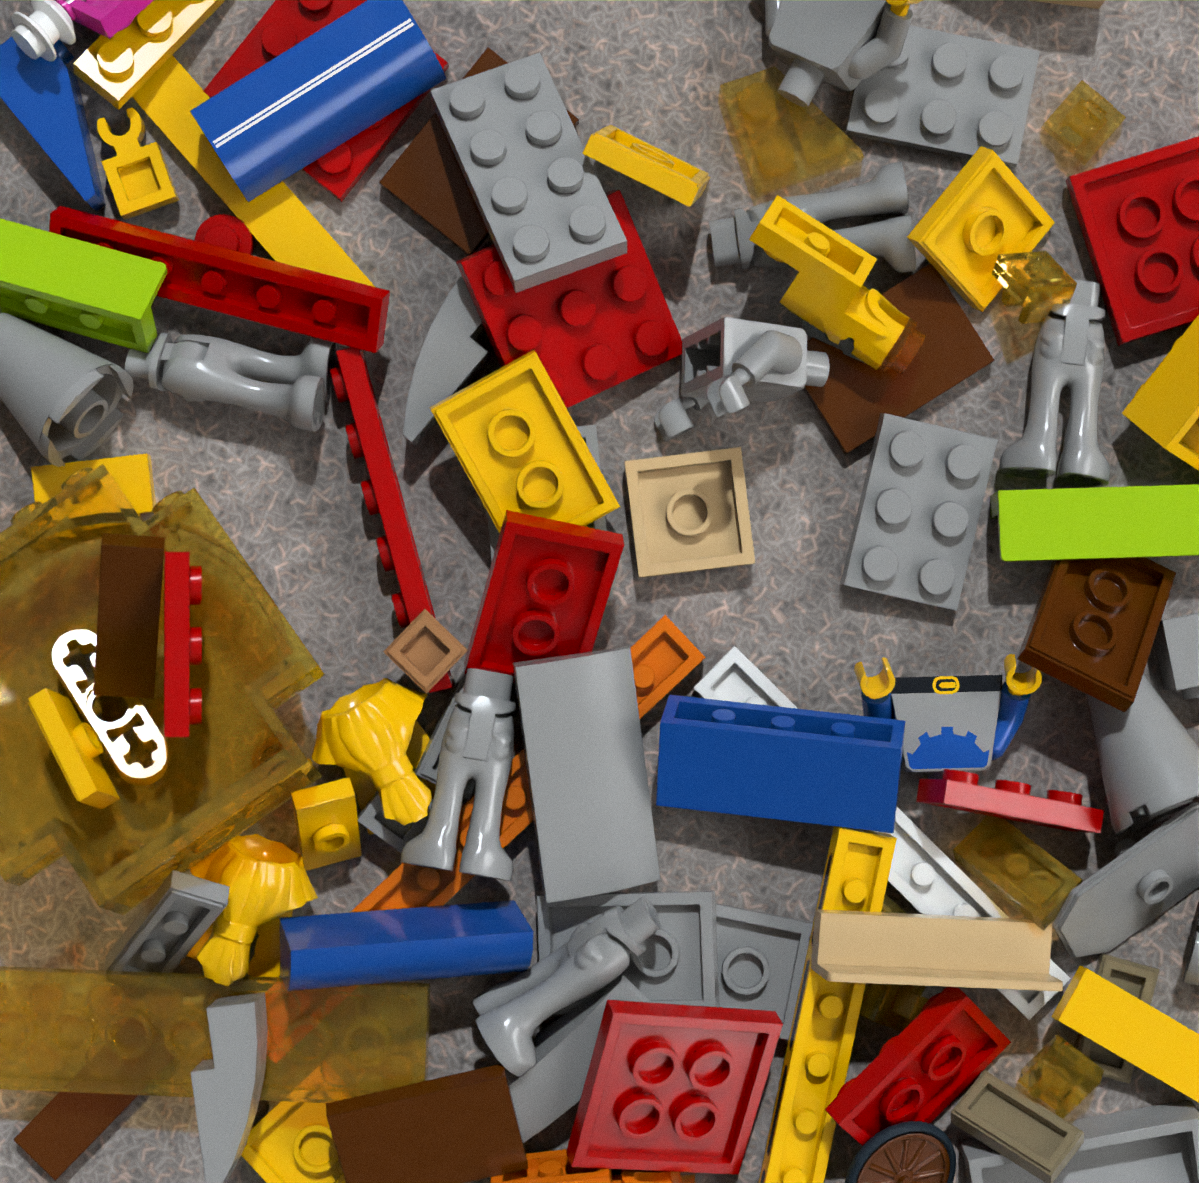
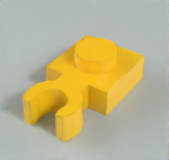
(137, 173)

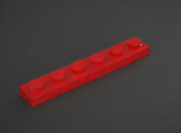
(243, 283)
(383, 490)

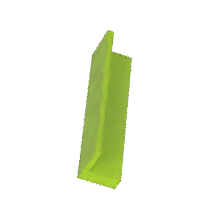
(78, 286)
(1097, 522)

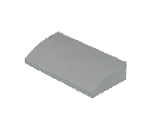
(586, 773)
(1118, 1147)

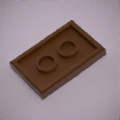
(432, 182)
(950, 354)
(1098, 625)
(430, 1131)

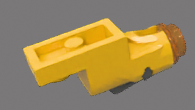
(831, 290)

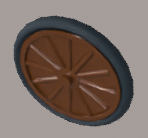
(905, 1155)

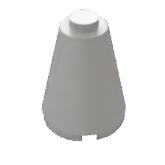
(58, 390)
(1144, 760)

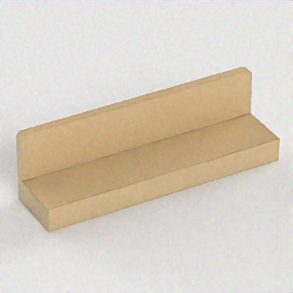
(932, 950)

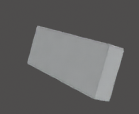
(168, 925)

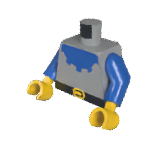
(950, 719)

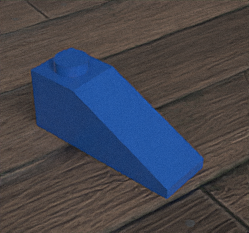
(51, 108)

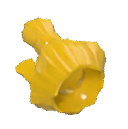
(377, 746)
(264, 885)

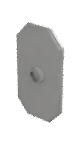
(1132, 887)

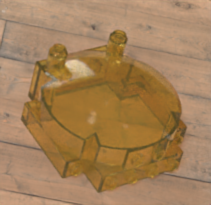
(217, 778)

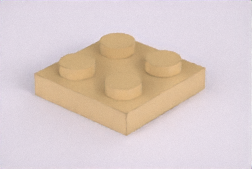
(689, 512)

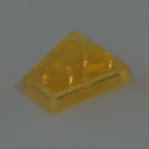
(781, 139)

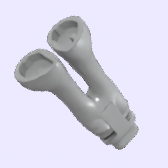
(882, 195)
(1068, 355)
(241, 375)
(479, 748)
(576, 969)

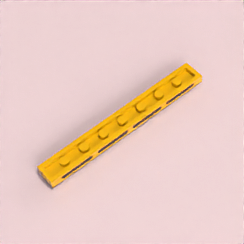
(824, 1019)

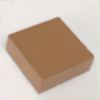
(425, 651)

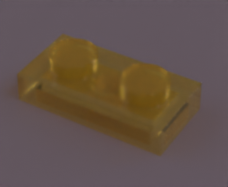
(1016, 869)

